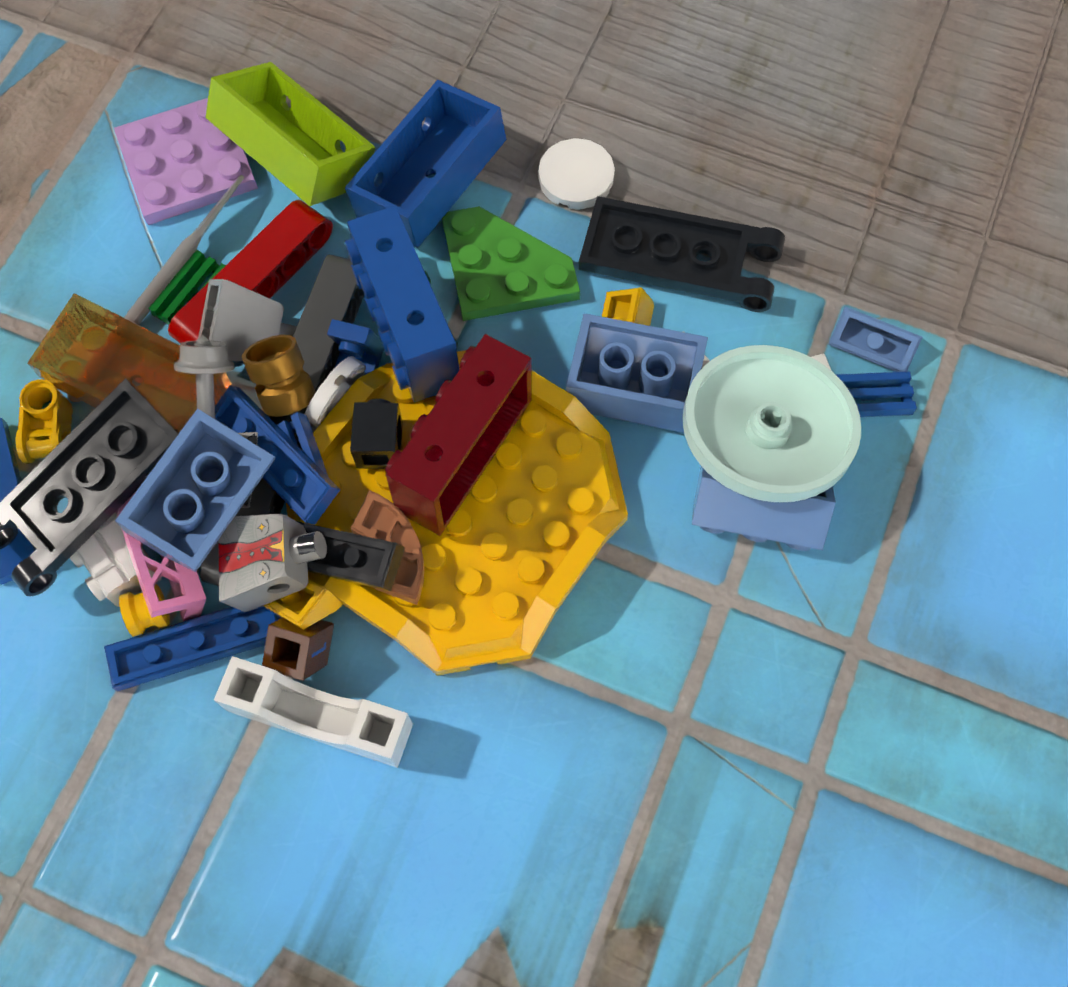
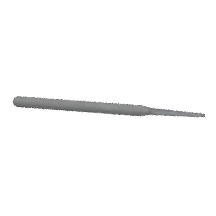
(174, 264)

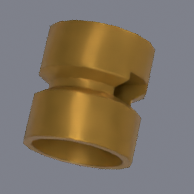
(279, 375)

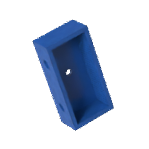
(453, 143)
(402, 303)

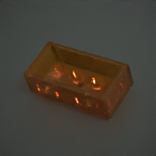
(96, 350)

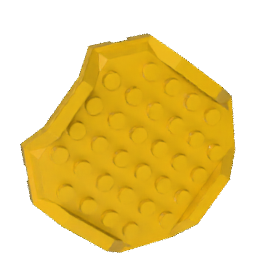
(508, 548)

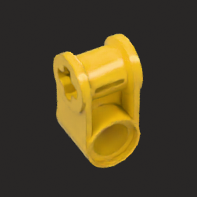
(40, 428)

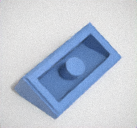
(875, 340)

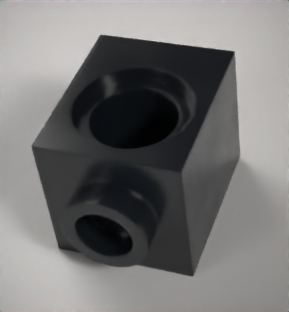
(375, 433)

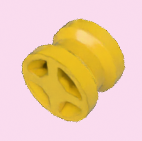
(136, 613)

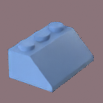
(634, 371)
(194, 491)
(796, 523)

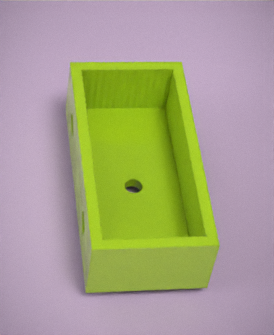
(291, 143)

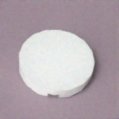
(576, 173)
(333, 389)

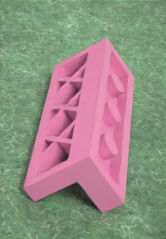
(184, 582)

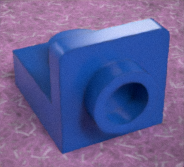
(356, 342)

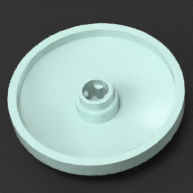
(771, 423)

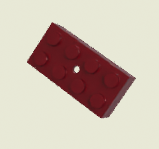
(460, 433)

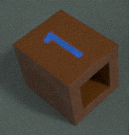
(295, 650)

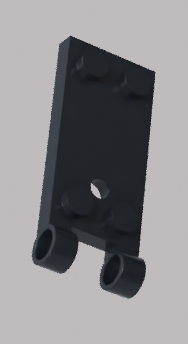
(662, 250)
(97, 472)

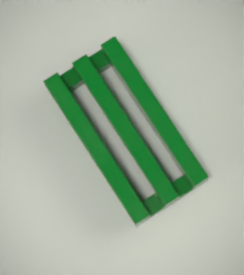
(184, 286)

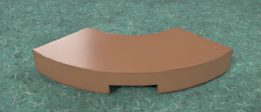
(384, 521)

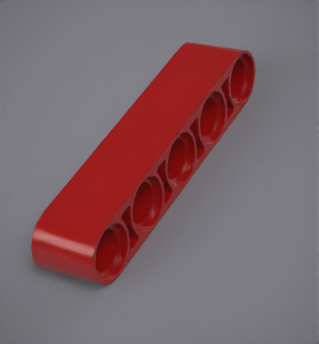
(264, 262)

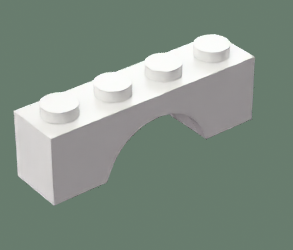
(314, 714)

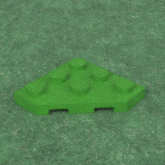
(503, 267)

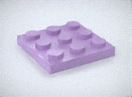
(181, 161)

